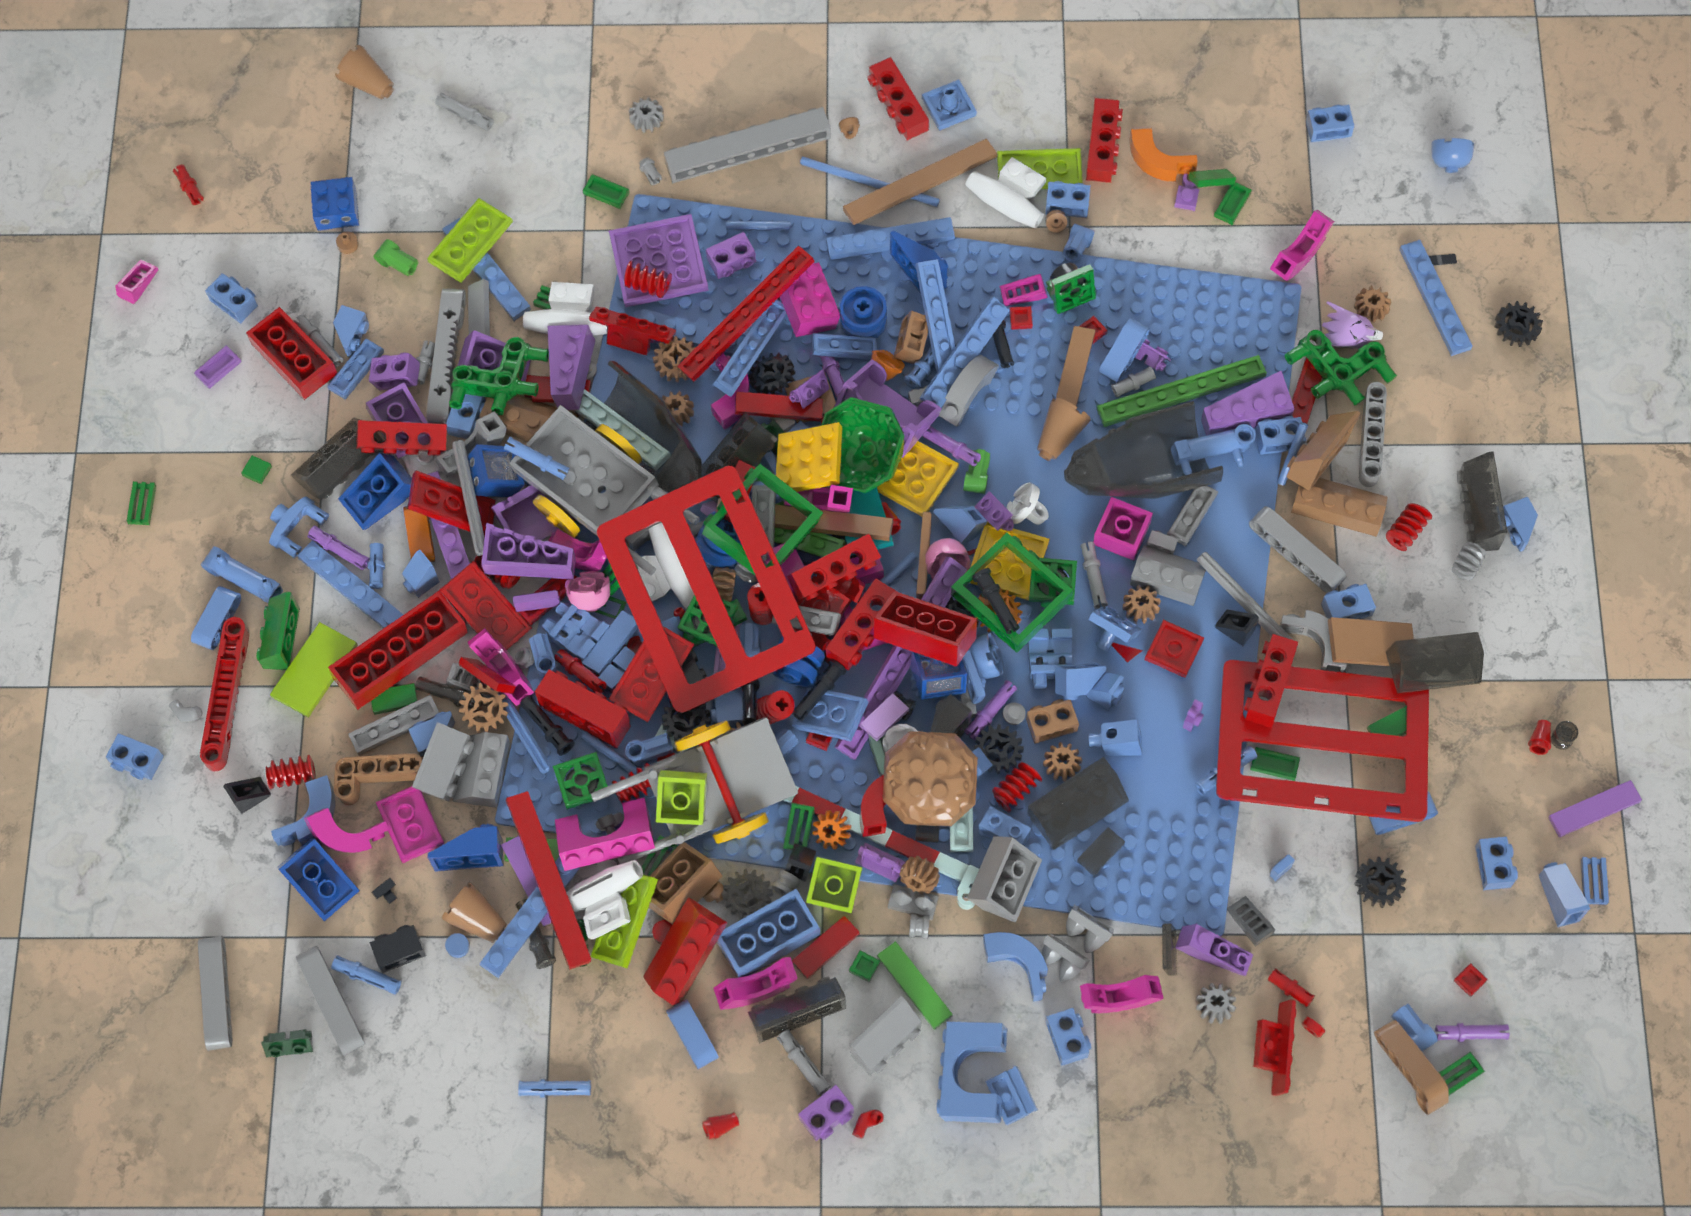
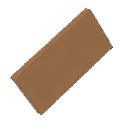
(1365, 640)

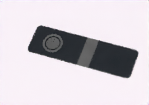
(1443, 259)

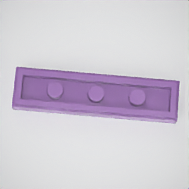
(1595, 808)
(521, 866)

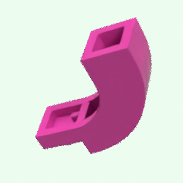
(1301, 251)
(724, 408)
(829, 499)
(588, 555)
(501, 662)
(330, 835)
(756, 987)
(1122, 995)

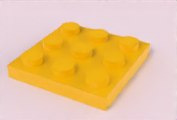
(810, 457)
(919, 478)
(1006, 567)

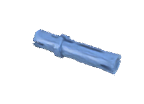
(546, 463)
(1209, 781)
(370, 976)
(544, 1088)

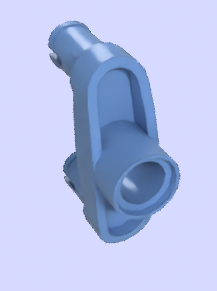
(288, 518)

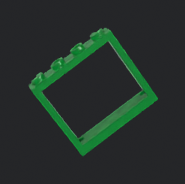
(736, 550)
(988, 617)

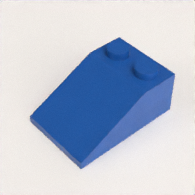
(908, 253)
(377, 490)
(471, 850)
(318, 879)

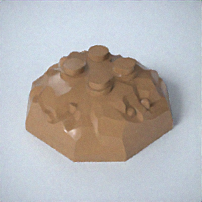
(930, 778)

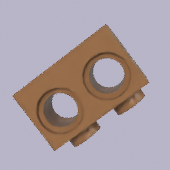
(911, 338)
(1055, 727)

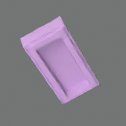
(884, 717)

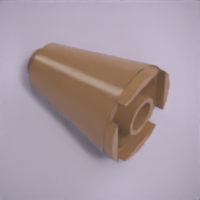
(364, 73)
(1060, 428)
(475, 914)

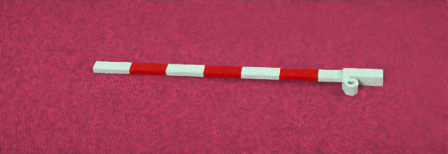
(890, 839)

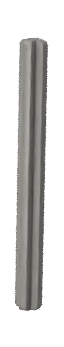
(469, 496)
(1240, 595)

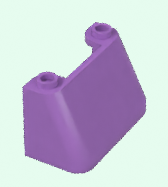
(870, 387)
(522, 516)

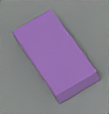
(217, 367)
(536, 600)

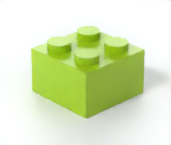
(681, 797)
(834, 884)

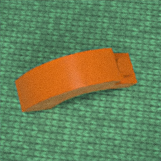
(1154, 161)

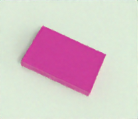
(410, 823)

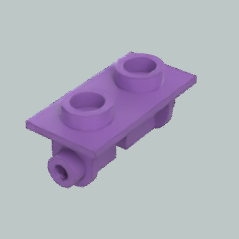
(1155, 356)
(810, 389)
(995, 512)
(879, 862)

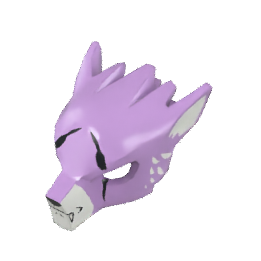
(1348, 328)

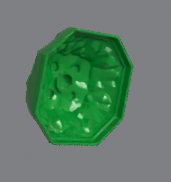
(869, 445)

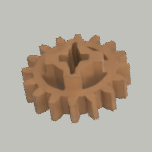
(666, 358)
(493, 702)

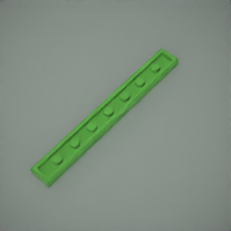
(1181, 390)

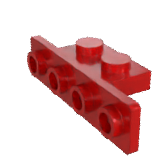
(631, 332)
(1275, 1045)

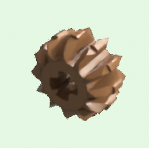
(1365, 301)
(682, 403)
(724, 580)
(1133, 601)
(1063, 754)
(919, 875)

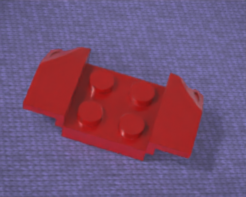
(833, 600)

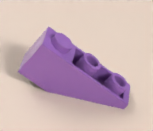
(1213, 949)

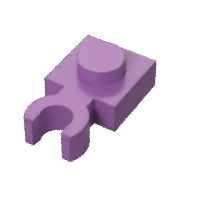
(1186, 195)
(1194, 716)

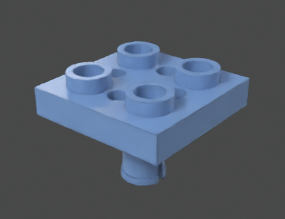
(946, 98)
(1114, 626)

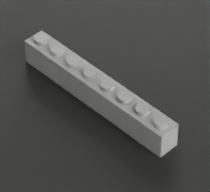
(747, 144)

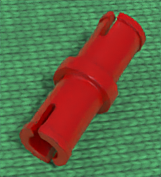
(188, 184)
(1291, 987)

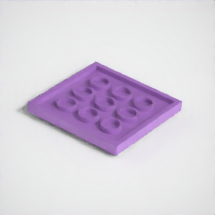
(663, 245)

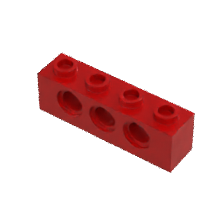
(888, 72)
(1104, 111)
(435, 432)
(862, 547)
(847, 655)
(1264, 711)

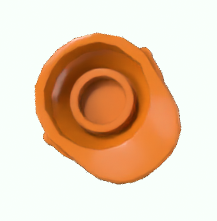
(891, 365)

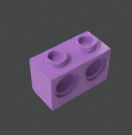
(728, 251)
(394, 370)
(821, 1108)

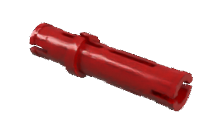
(574, 667)

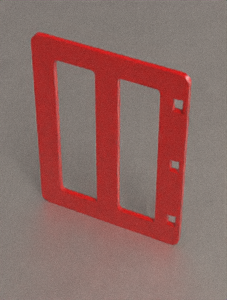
(739, 667)
(1294, 794)

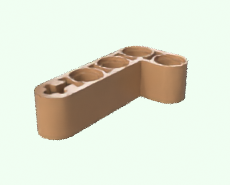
(379, 774)
(1416, 1068)

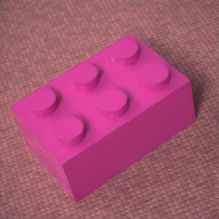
(810, 303)

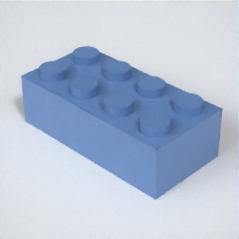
(768, 934)

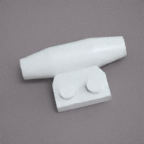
(1010, 192)
(568, 307)
(668, 571)
(602, 900)

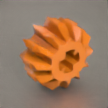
(838, 826)

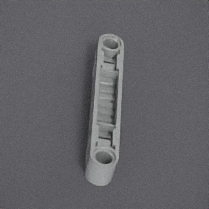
(449, 323)

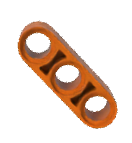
(419, 534)

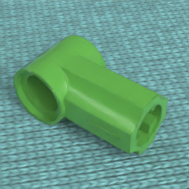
(391, 255)
(976, 476)

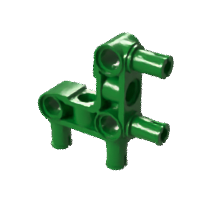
(1330, 364)
(501, 382)

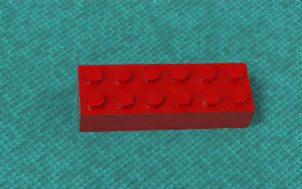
(398, 650)

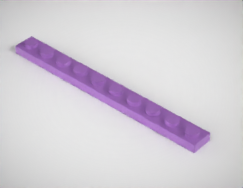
(899, 659)

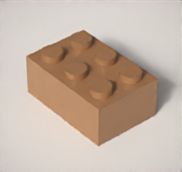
(682, 876)

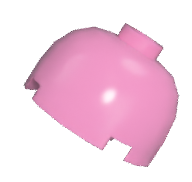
(945, 548)
(588, 591)

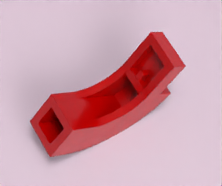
(872, 814)

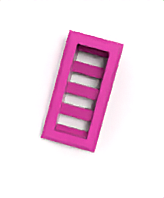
(133, 293)
(1025, 297)

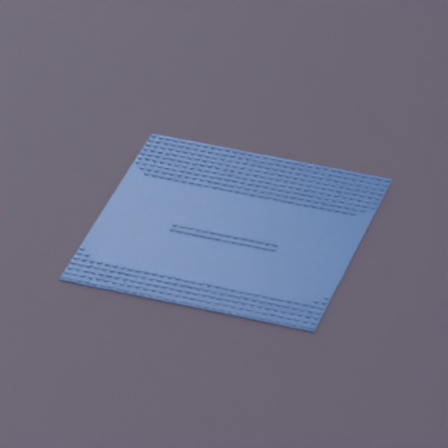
(1174, 837)

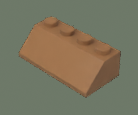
(522, 416)
(1321, 448)
(1341, 506)

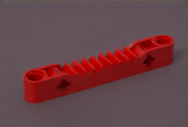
(223, 694)

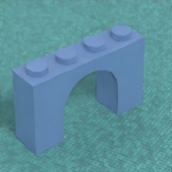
(961, 1041)

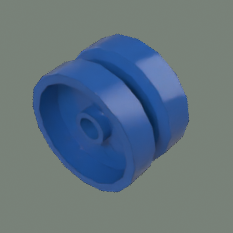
(863, 312)
(712, 553)
(802, 672)

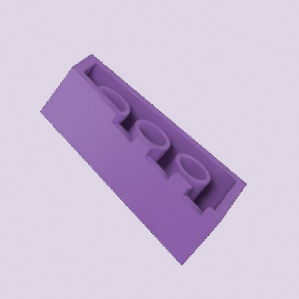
(569, 363)
(1249, 406)
(525, 556)

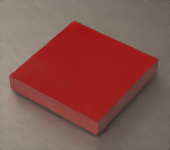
(1174, 648)

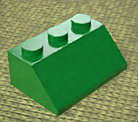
(278, 632)

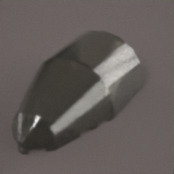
(656, 419)
(1138, 458)

